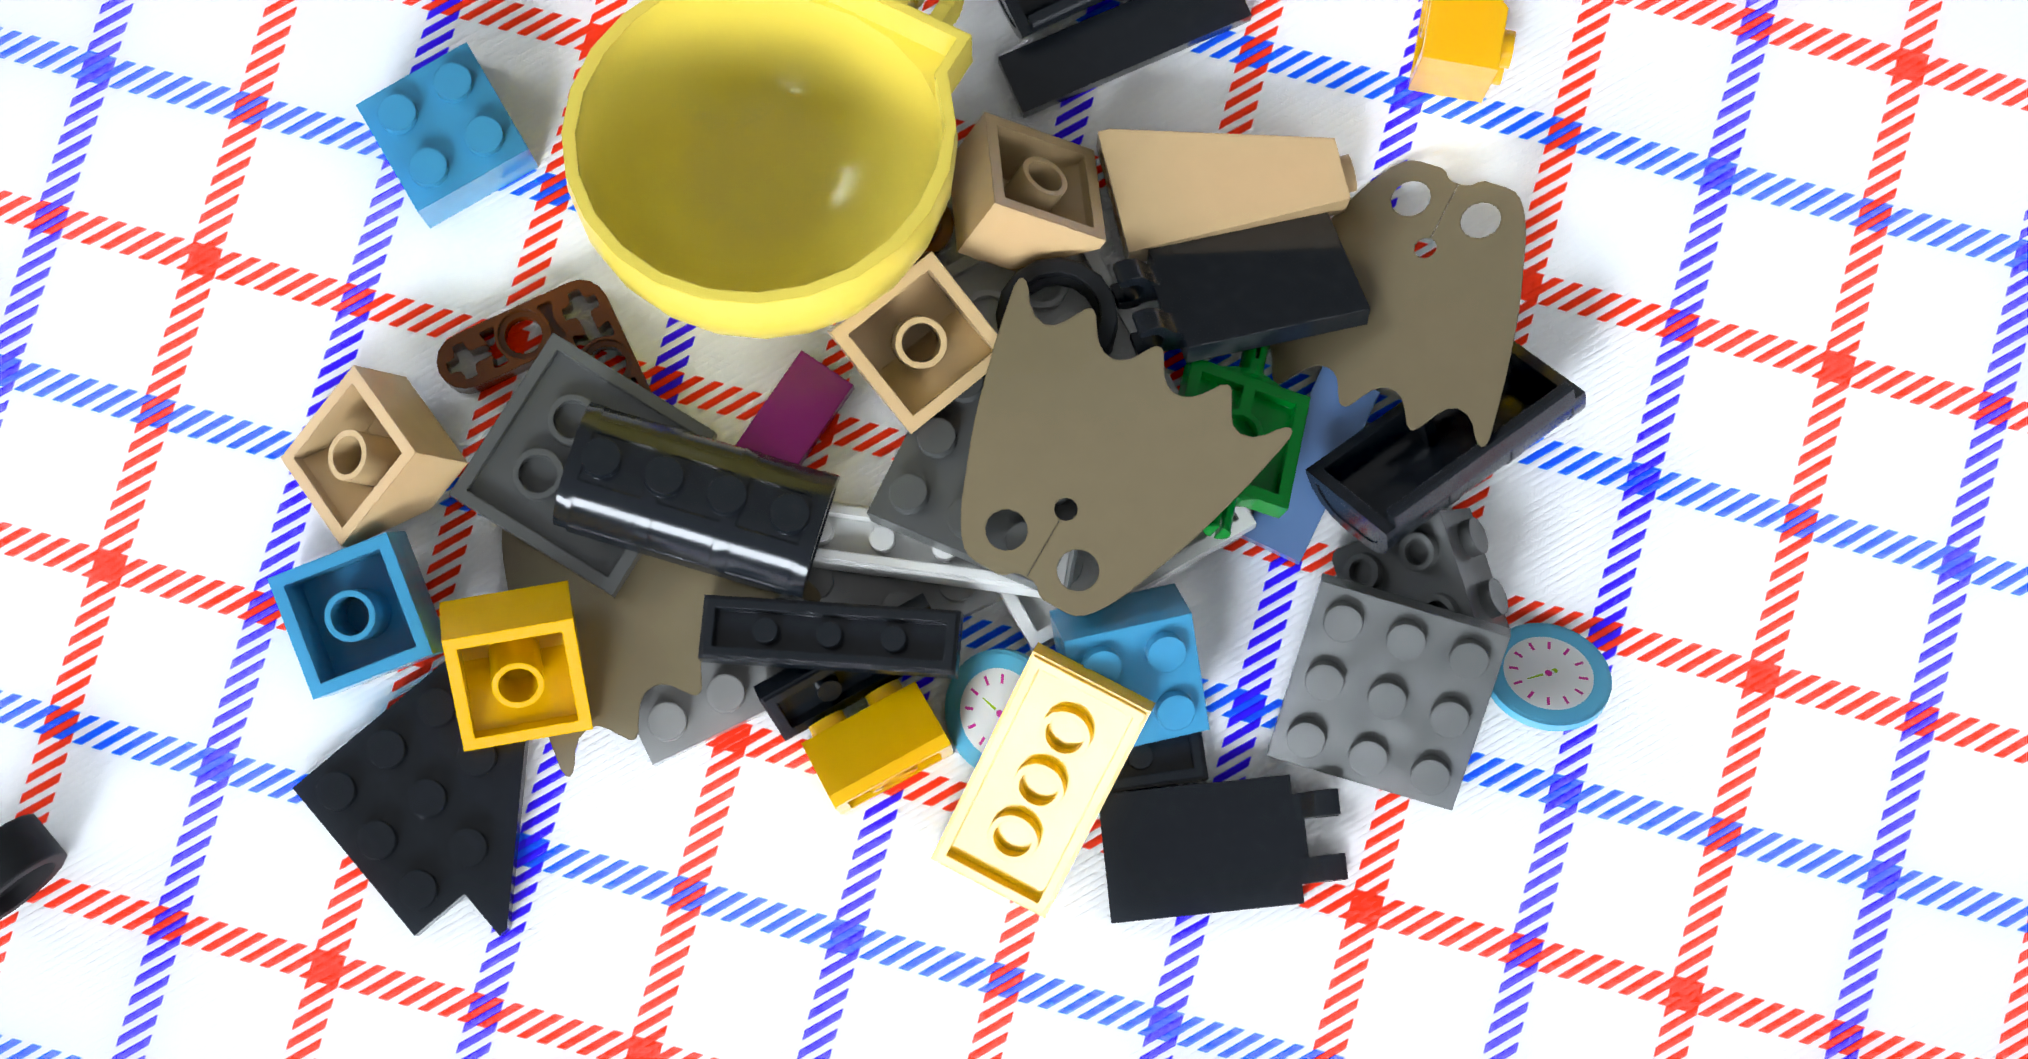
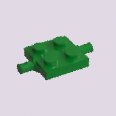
(1257, 410)

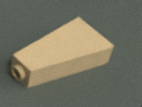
(1211, 184)

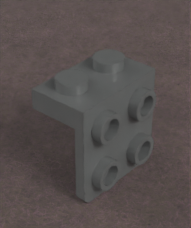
(1435, 565)

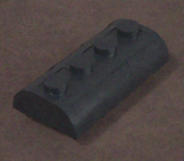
(1399, 478)
(694, 501)

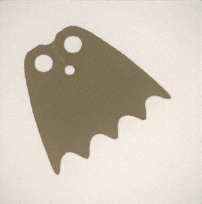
(1435, 323)
(1110, 437)
(630, 640)

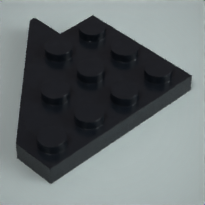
(423, 811)

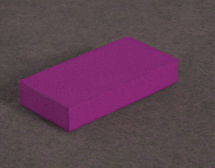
(797, 411)

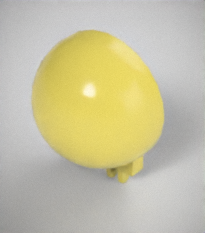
(766, 154)

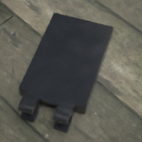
(1242, 289)
(1213, 848)

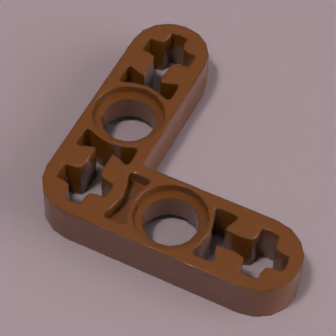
(550, 314)

